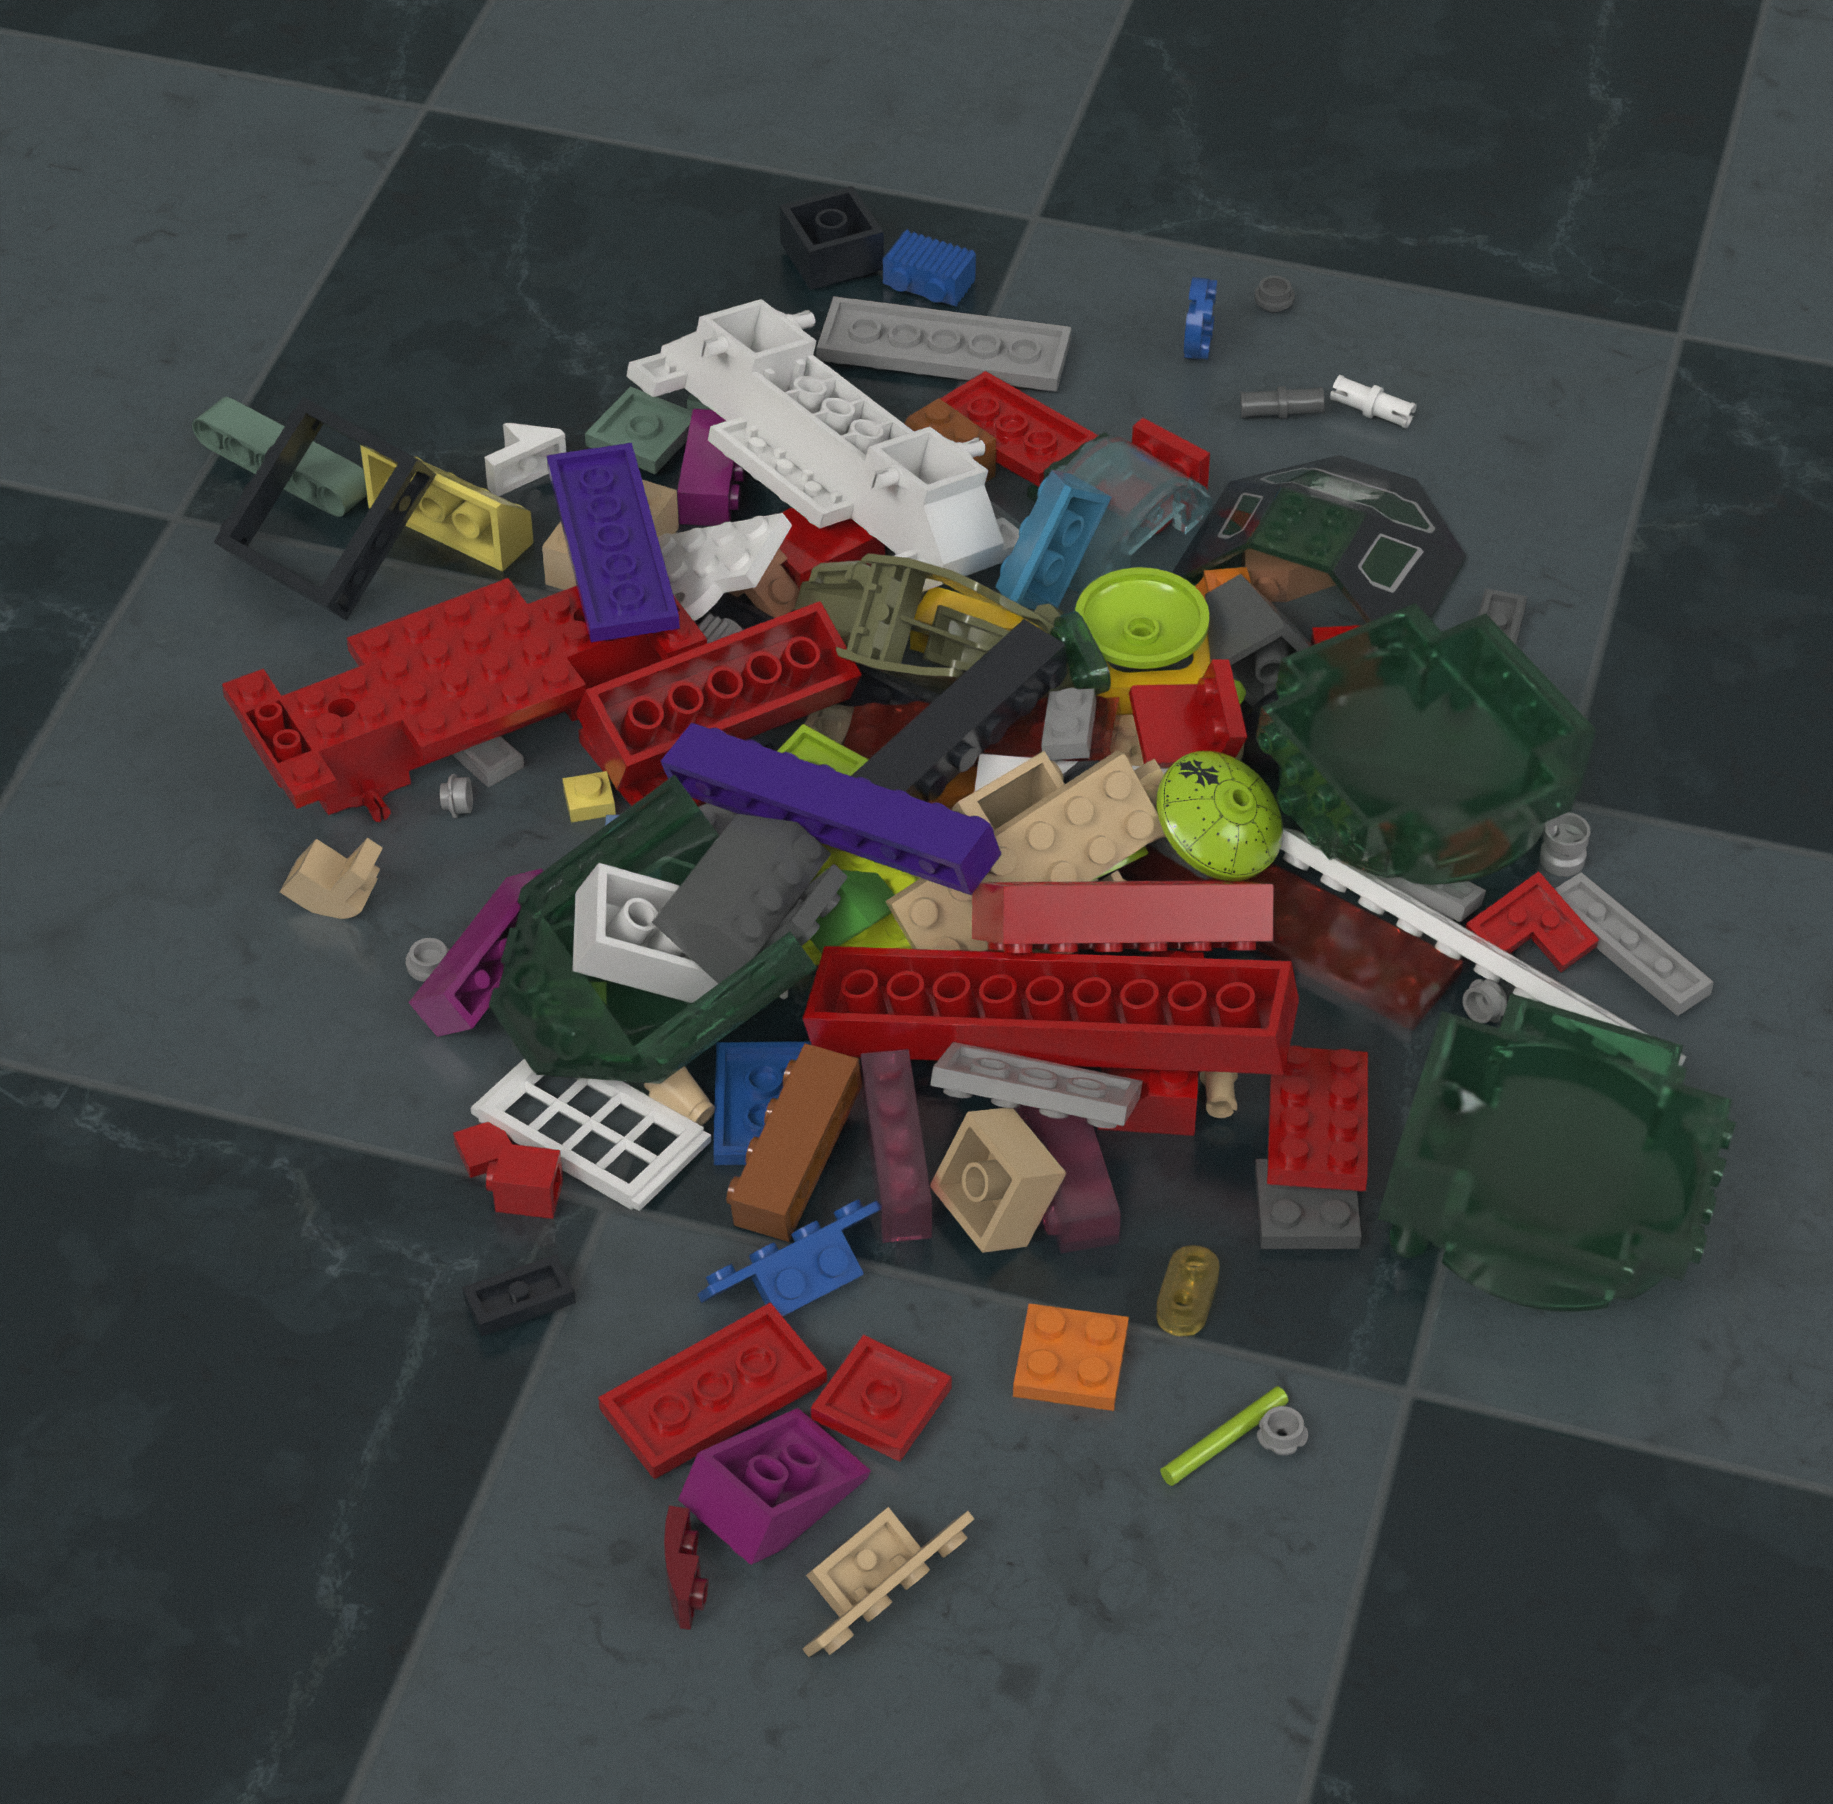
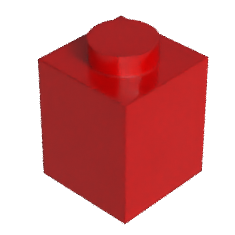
(526, 1180)

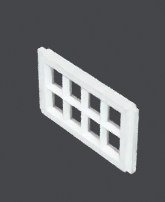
(661, 1169)

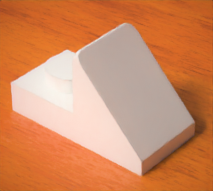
(523, 456)

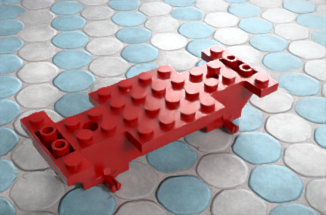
(434, 690)

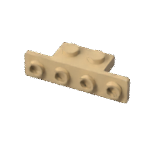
(869, 1567)

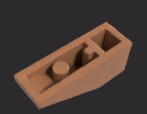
(1282, 579)

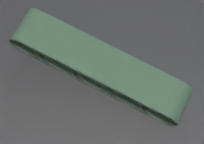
(246, 436)

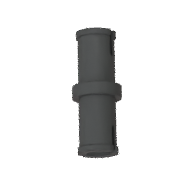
(1282, 402)

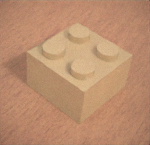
(997, 1179)

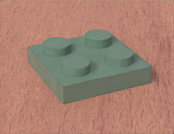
(647, 422)

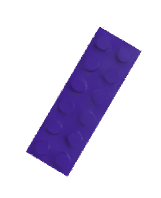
(612, 542)

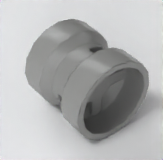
(1565, 845)

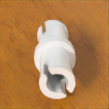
(1373, 401)

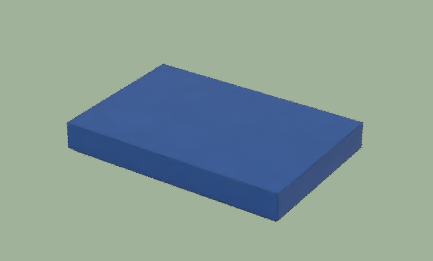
(744, 1085)

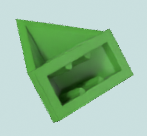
(860, 907)

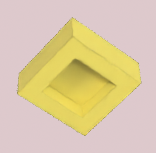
(588, 796)

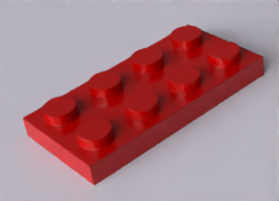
(1025, 430)
(1319, 1120)
(712, 1390)

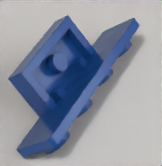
(803, 1270)

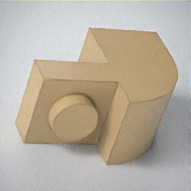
(330, 882)

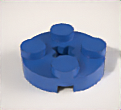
(1200, 318)

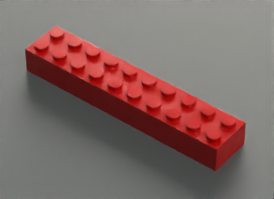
(1057, 1007)

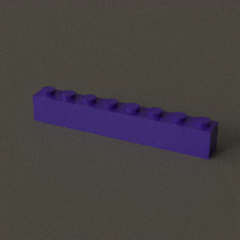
(835, 807)

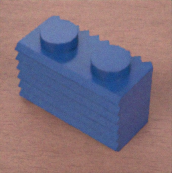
(929, 268)

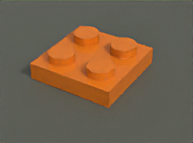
(1070, 1357)

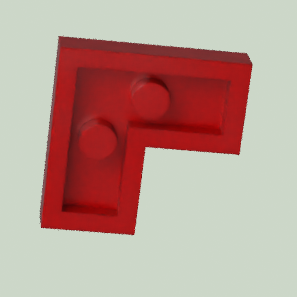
(1539, 914)

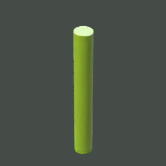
(1222, 1436)

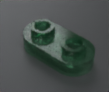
(1083, 655)

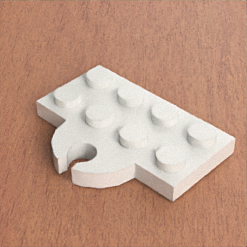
(720, 559)

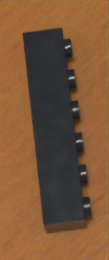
(970, 714)

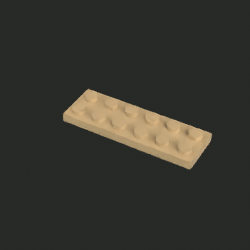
(1059, 839)

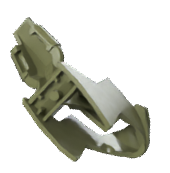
(877, 611)

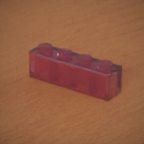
(896, 1146)
(1085, 1205)

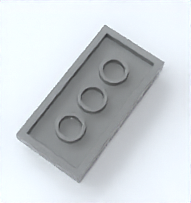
(1036, 1083)

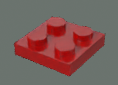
(881, 1398)

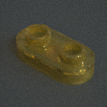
(1189, 1286)

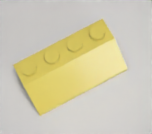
(460, 514)

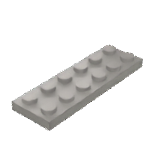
(943, 343)

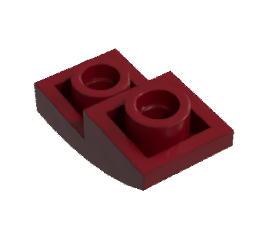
(684, 1580)

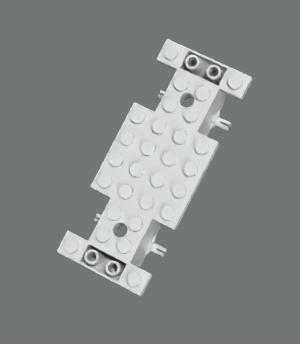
(828, 442)

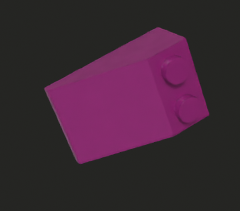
(770, 1484)

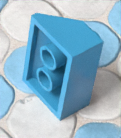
(1052, 541)

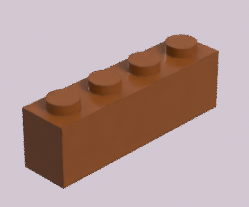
(794, 1142)

